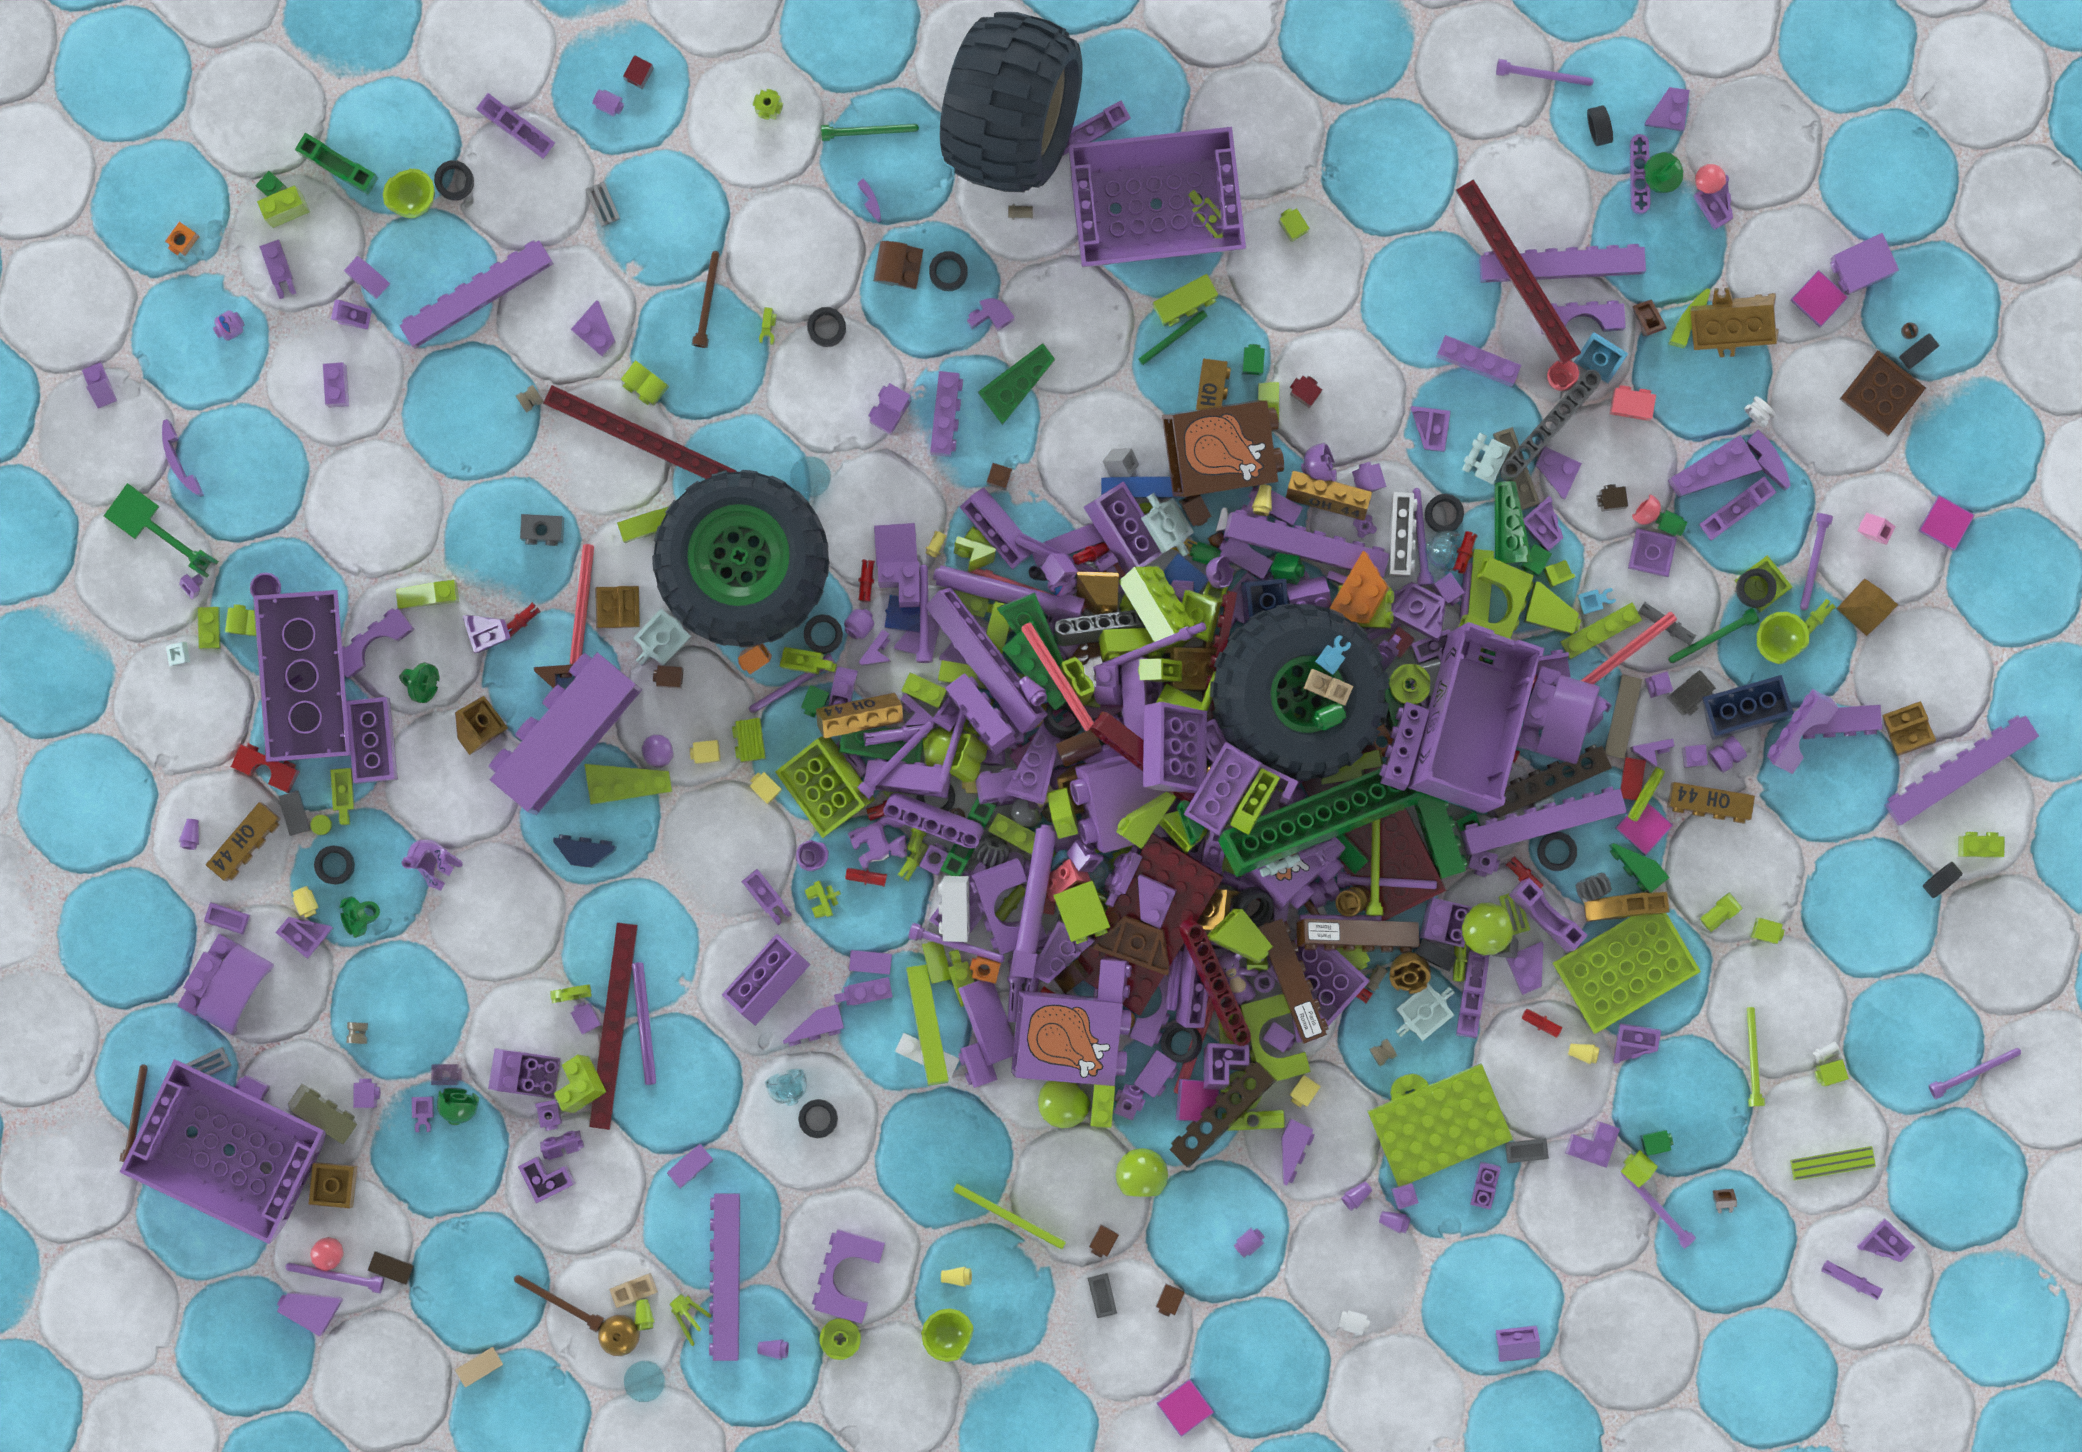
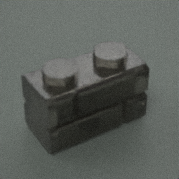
(1690, 693)

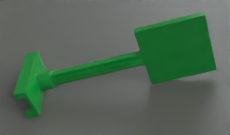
(134, 512)

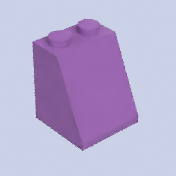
(1864, 264)

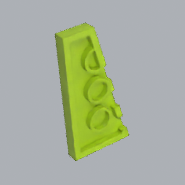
(622, 783)

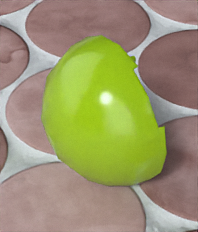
(409, 193)
(1782, 637)
(937, 745)
(1487, 929)
(1063, 1104)
(1141, 1173)
(947, 1334)

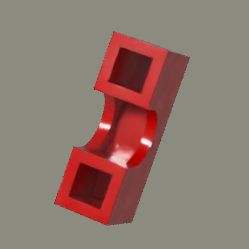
(282, 774)

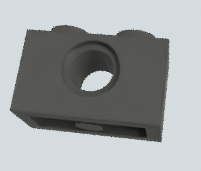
(530, 524)

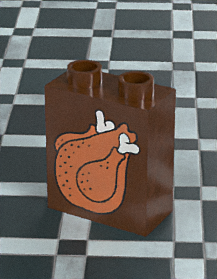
(1222, 448)

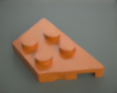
(1361, 592)

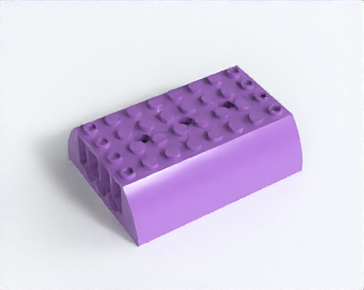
(1148, 169)
(201, 1172)

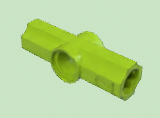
(1267, 1120)

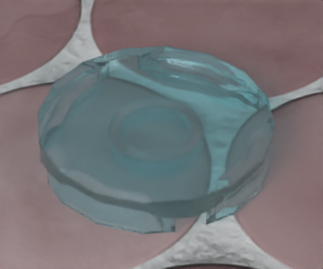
(810, 476)
(644, 1381)

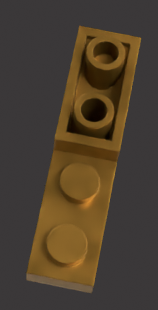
(1626, 906)

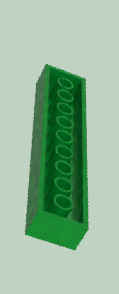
(1433, 817)
(1314, 821)

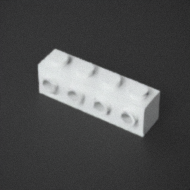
(1401, 534)

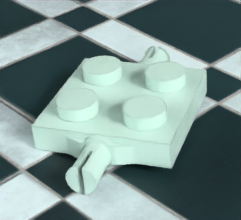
(1167, 525)
(661, 638)
(1425, 1012)

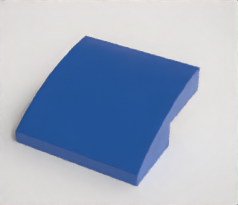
(1183, 570)

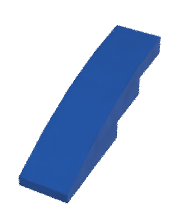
(1141, 486)

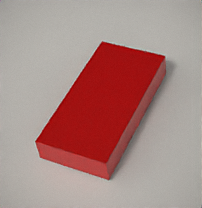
(1632, 778)

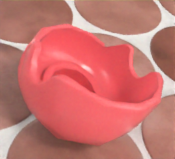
(1710, 178)
(1563, 376)
(1647, 511)
(326, 1253)

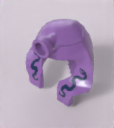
(425, 855)

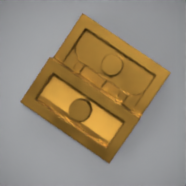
(617, 607)
(1908, 728)

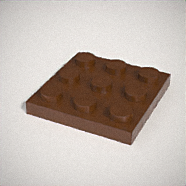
(1882, 393)

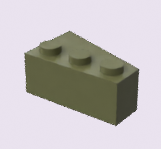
(322, 1113)

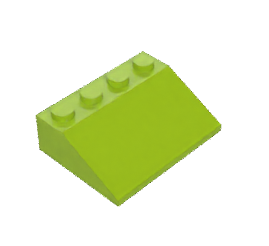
(824, 785)

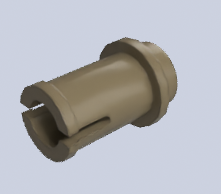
(1020, 212)
(1376, 978)

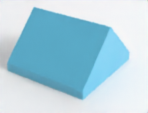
(1601, 356)

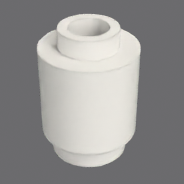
(1354, 1322)

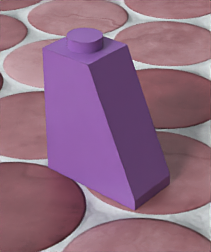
(309, 1310)

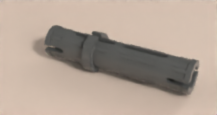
(1674, 629)

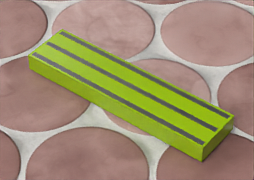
(1832, 1163)

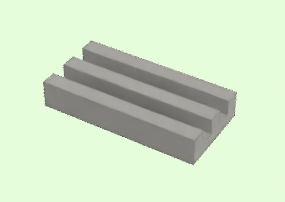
(596, 188)
(224, 1057)

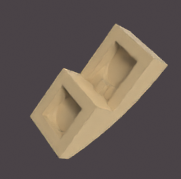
(1328, 687)
(633, 1290)
(478, 1367)

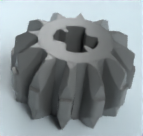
(992, 851)
(1593, 887)

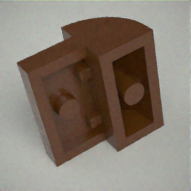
(898, 264)
(1078, 748)

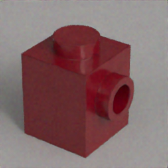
(1305, 390)

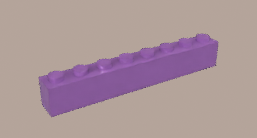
(1570, 263)
(476, 294)
(1301, 543)
(984, 659)
(1961, 770)
(1544, 821)
(726, 1277)

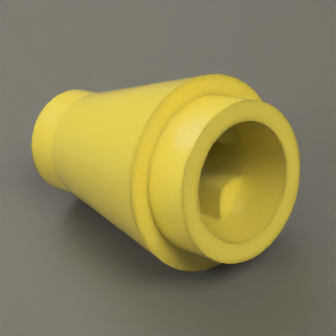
(1263, 503)
(1584, 1052)
(958, 1276)

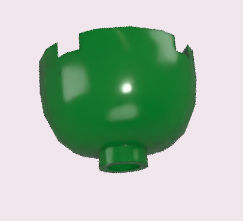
(456, 1105)

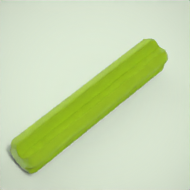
(1646, 794)

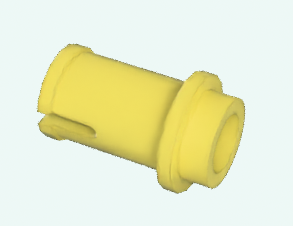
(935, 544)

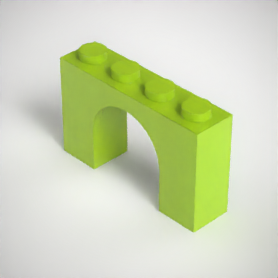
(1514, 585)
(1255, 1016)

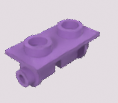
(552, 1146)

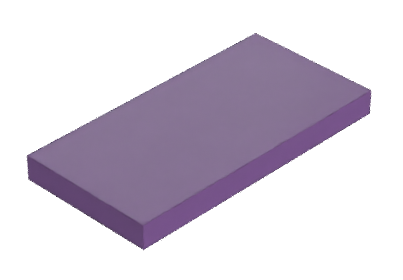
(1223, 788)
(988, 1020)

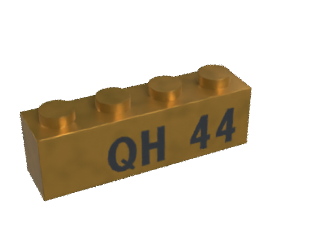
(1212, 383)
(1328, 495)
(859, 715)
(1710, 801)
(243, 842)

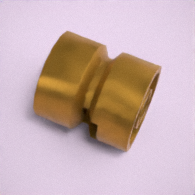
(1353, 901)

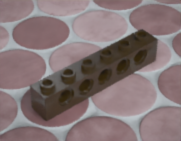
(1599, 764)
(1264, 1081)

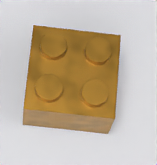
(332, 1185)

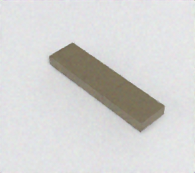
(1525, 487)
(1623, 716)

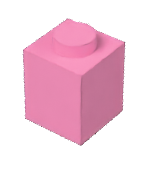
(1876, 528)

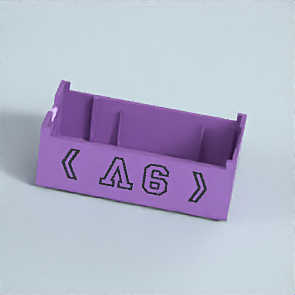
(1475, 718)

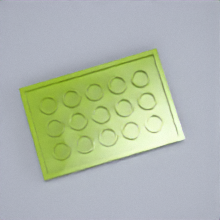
(1625, 968)
(1440, 1125)

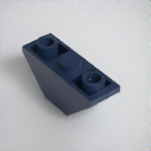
(583, 852)

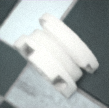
(1760, 412)

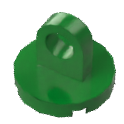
(1663, 172)
(421, 682)
(354, 917)

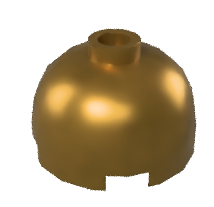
(1410, 973)
(627, 1339)

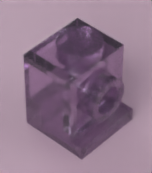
(437, 1074)

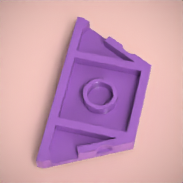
(1419, 610)

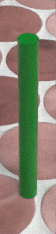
(1172, 337)

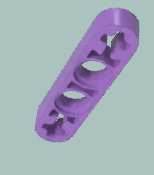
(1639, 174)

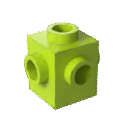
(771, 110)

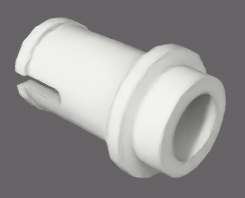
(1826, 1052)

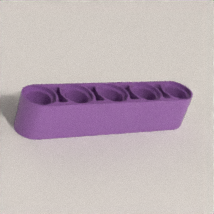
(945, 824)

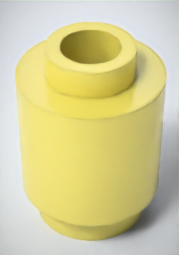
(305, 902)

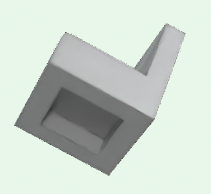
(1120, 462)

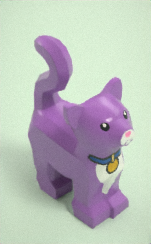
(877, 842)

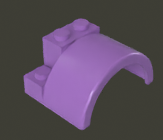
(1561, 714)
(223, 984)

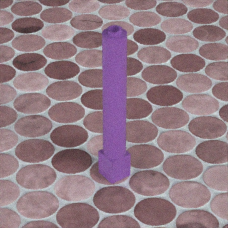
(1060, 607)
(1025, 953)

